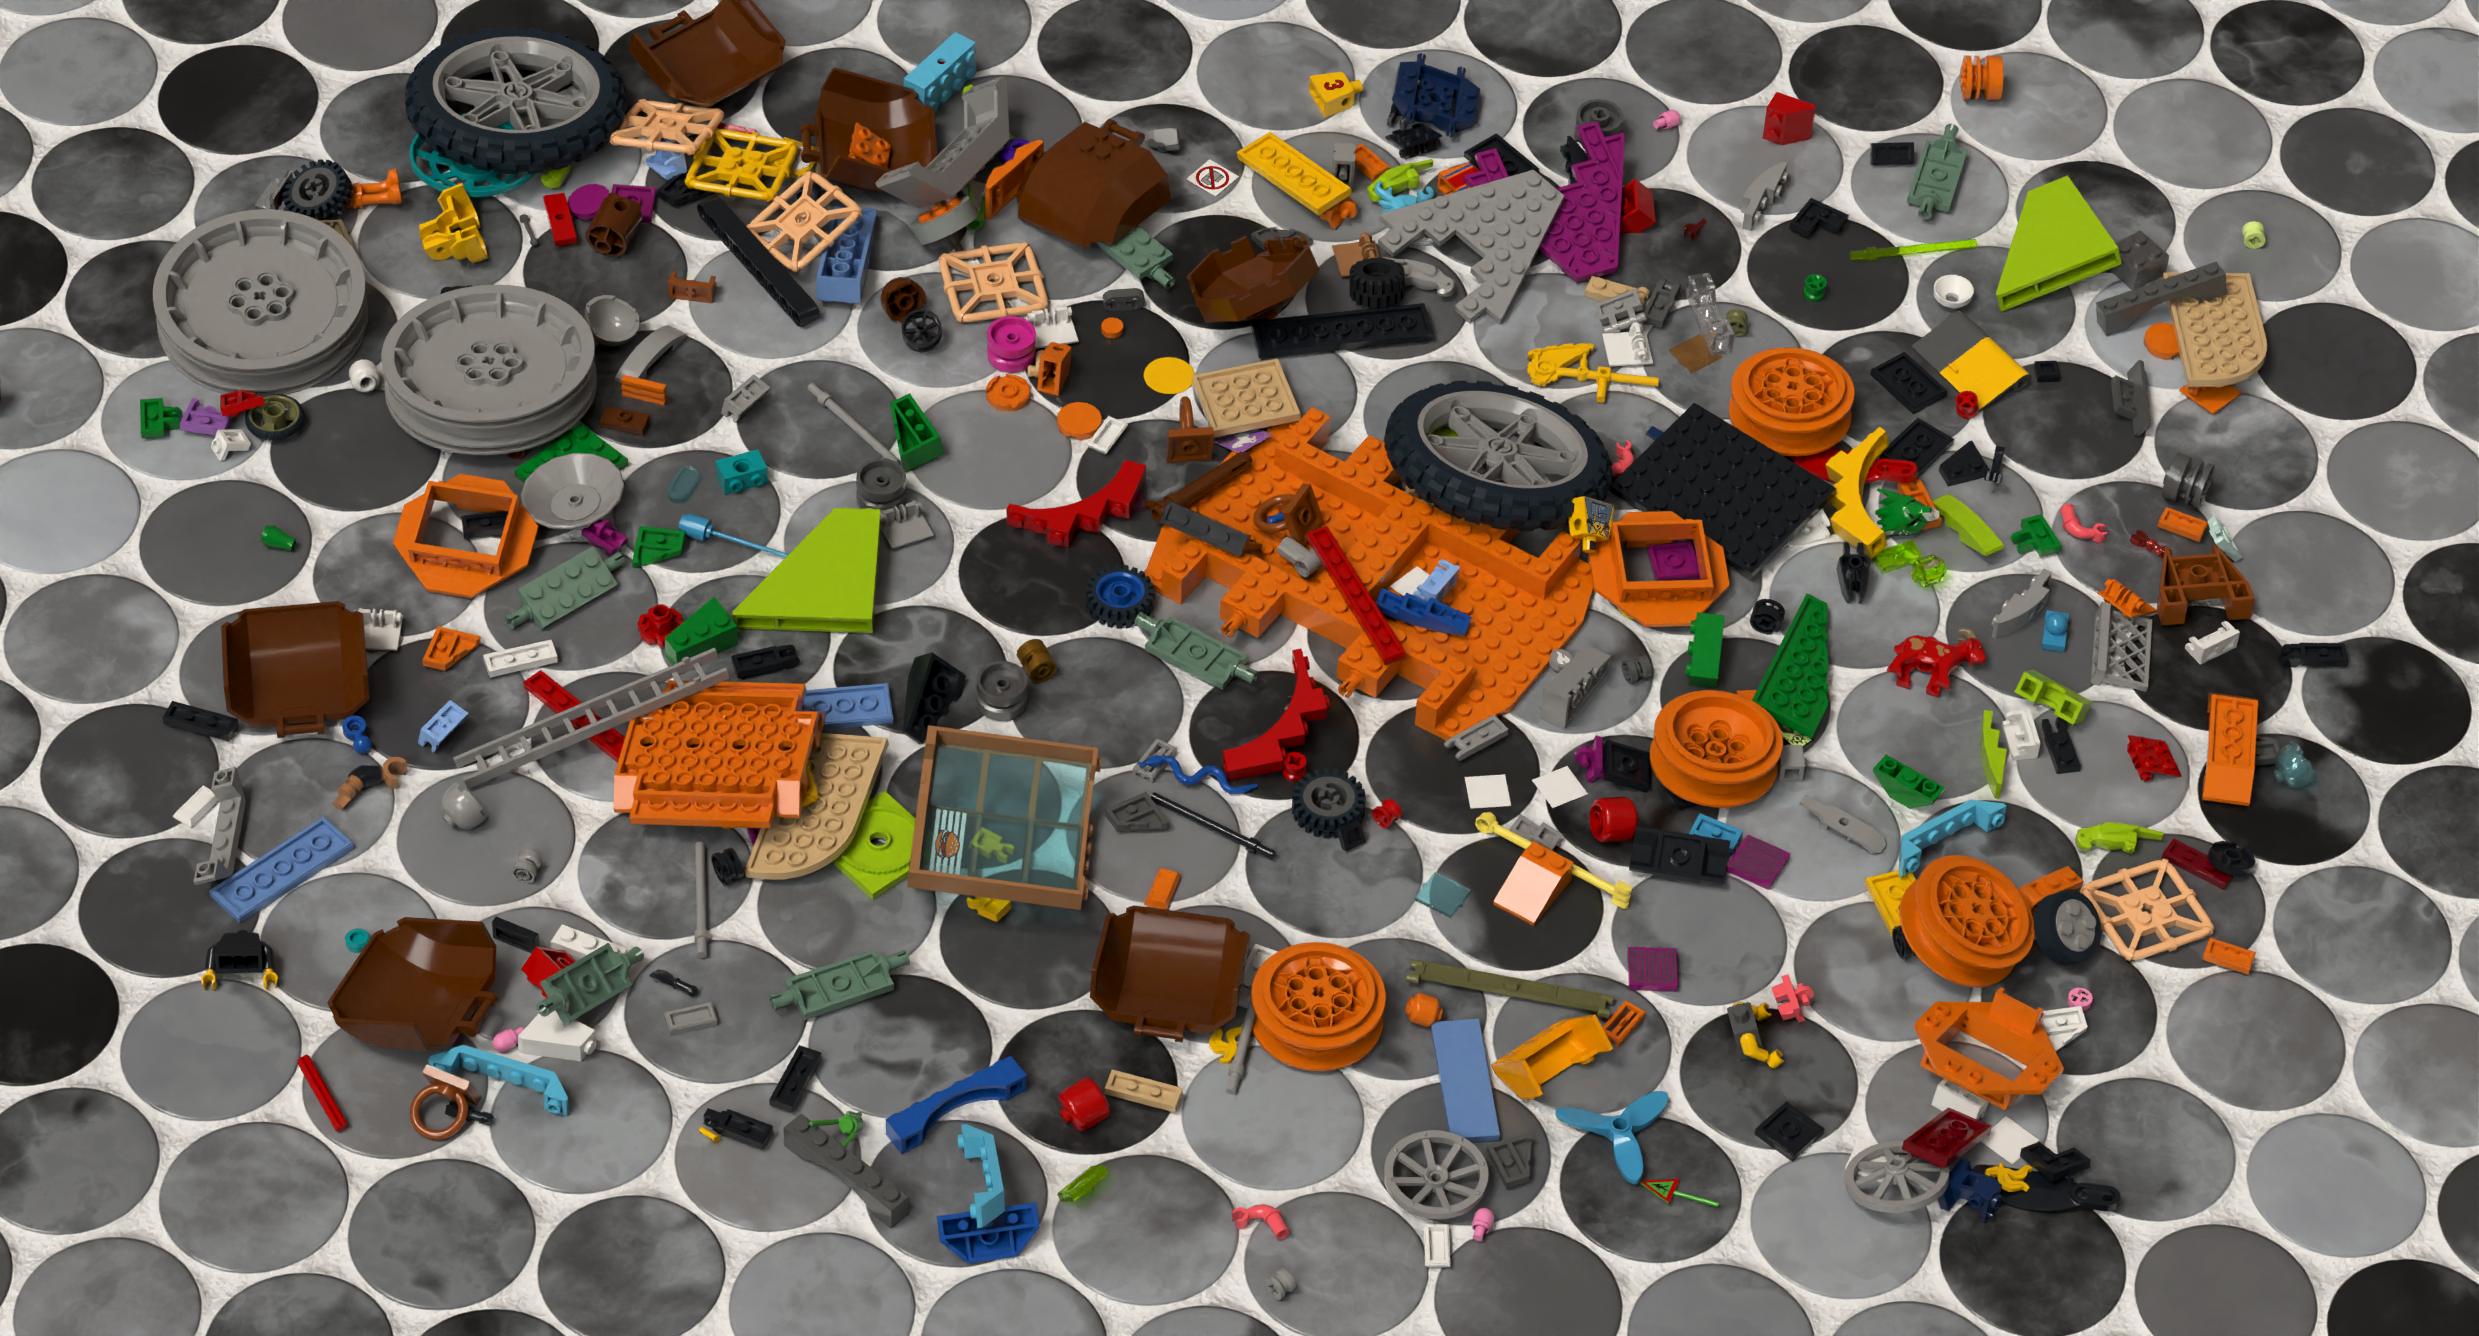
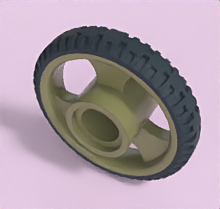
(275, 417)

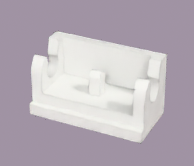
(1812, 532)
(2213, 644)
(2021, 735)
(1959, 1099)

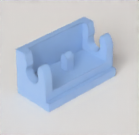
(667, 163)
(1439, 582)
(442, 725)

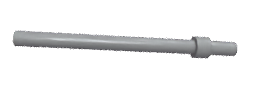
(826, 400)
(701, 935)
(1236, 1068)

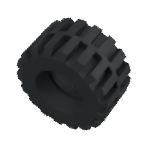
(1377, 282)

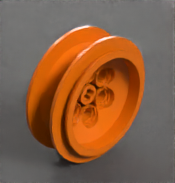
(1792, 400)
(1716, 748)
(1966, 921)
(1318, 1006)

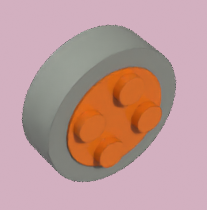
(944, 221)

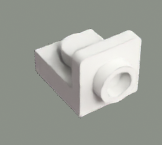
(229, 441)

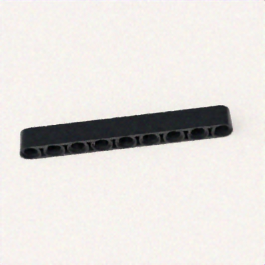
(758, 261)

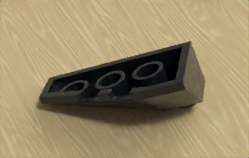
(929, 693)

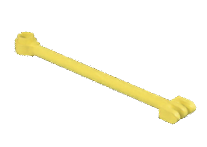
(1621, 891)

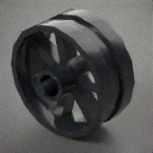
(921, 330)

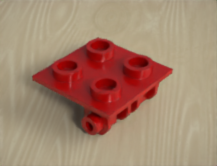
(2151, 757)

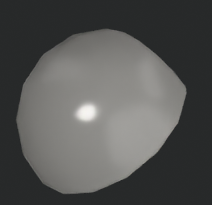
(611, 320)

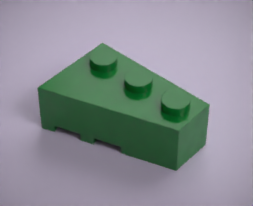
(914, 433)
(702, 631)
(1705, 649)

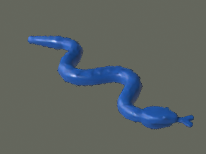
(1156, 761)

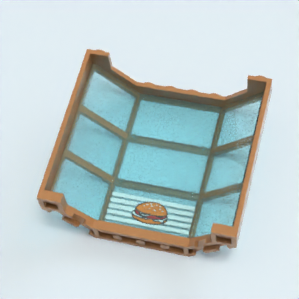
(1004, 818)

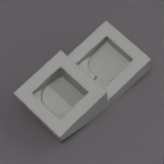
(1542, 834)

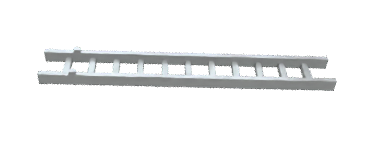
(574, 736)

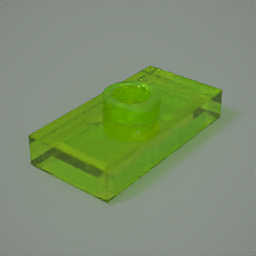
(1897, 556)
(1083, 1183)

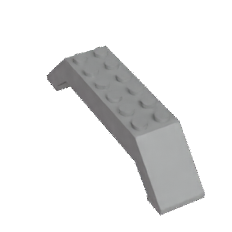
(982, 137)

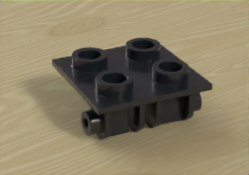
(1415, 140)

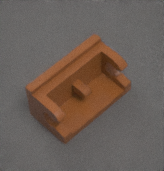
(691, 289)

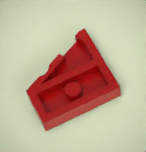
(237, 401)

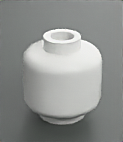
(364, 376)

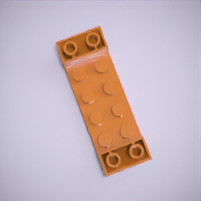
(2230, 749)

